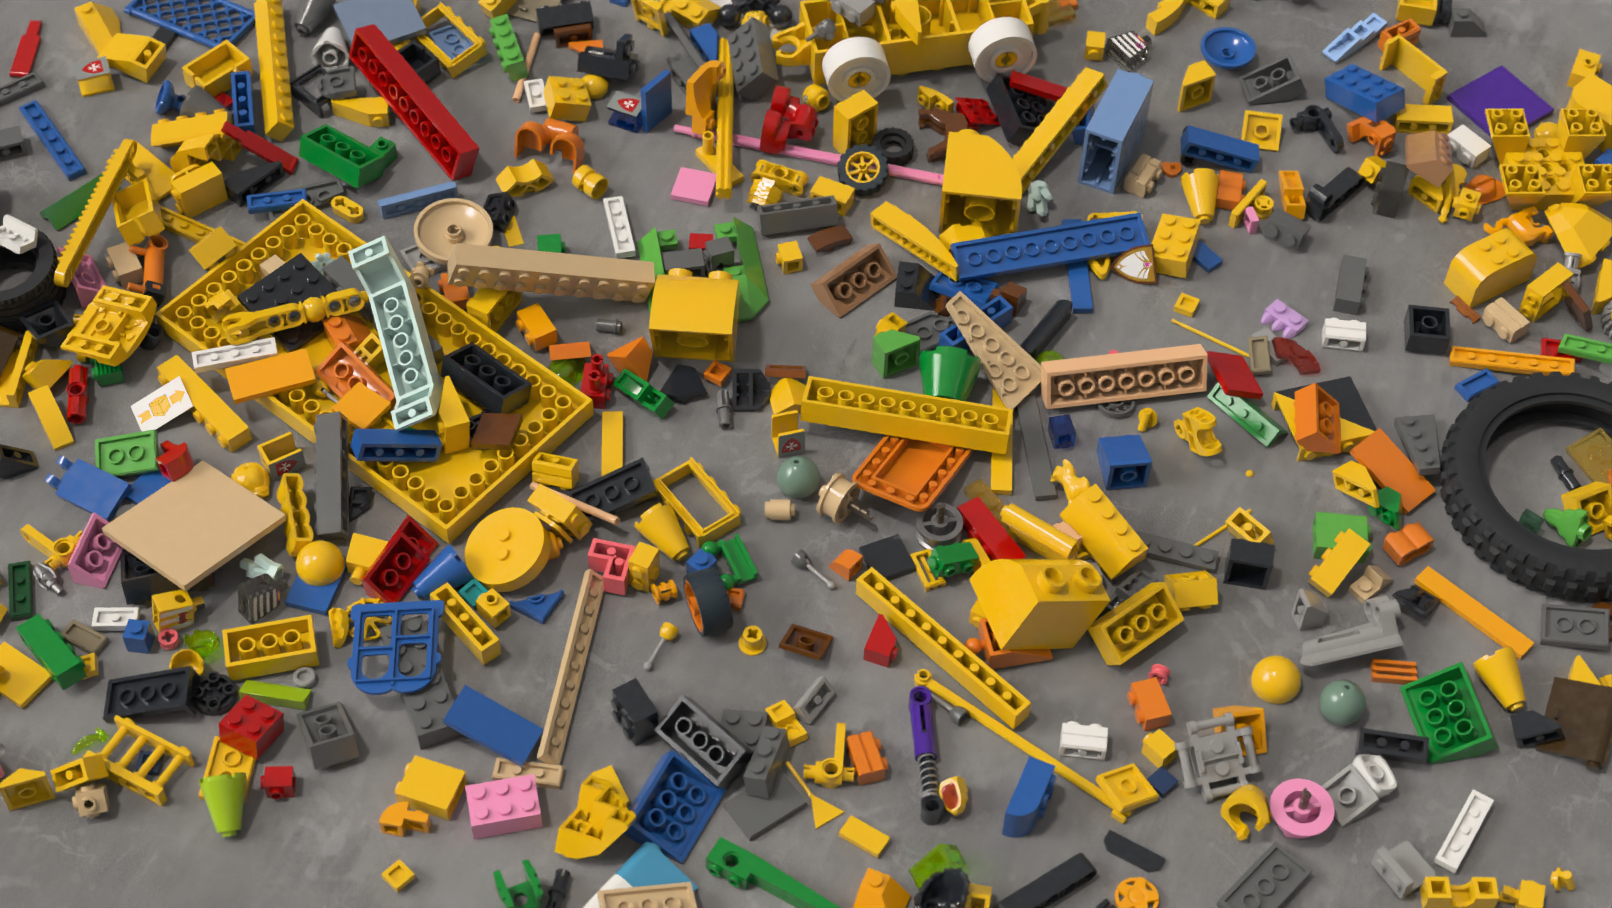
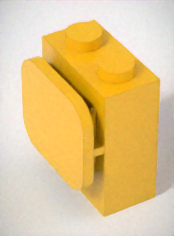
(198, 189)
(559, 514)

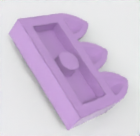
(1284, 318)

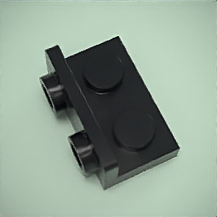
(500, 209)

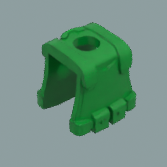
(530, 889)

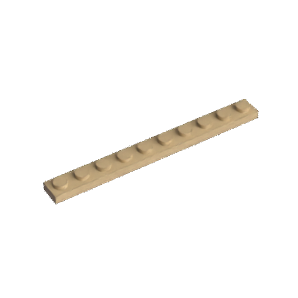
(571, 669)

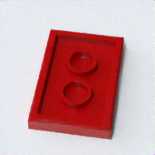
(1234, 375)

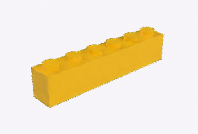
(207, 405)

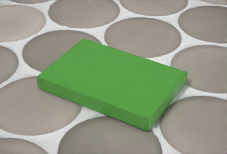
(128, 453)

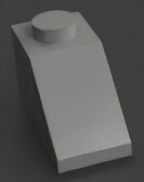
(1308, 610)

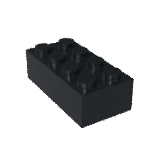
(486, 379)
(704, 742)

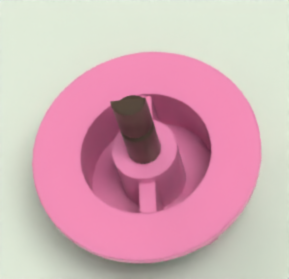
(1301, 808)

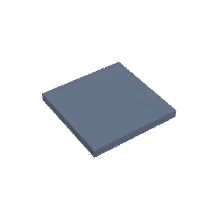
(395, 18)

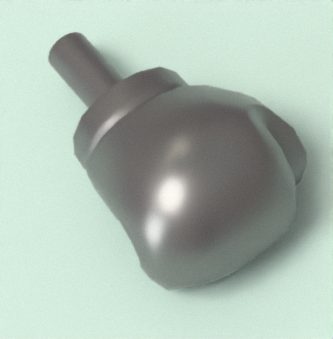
(824, 30)

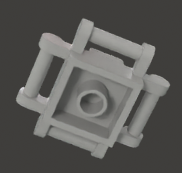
(1216, 756)

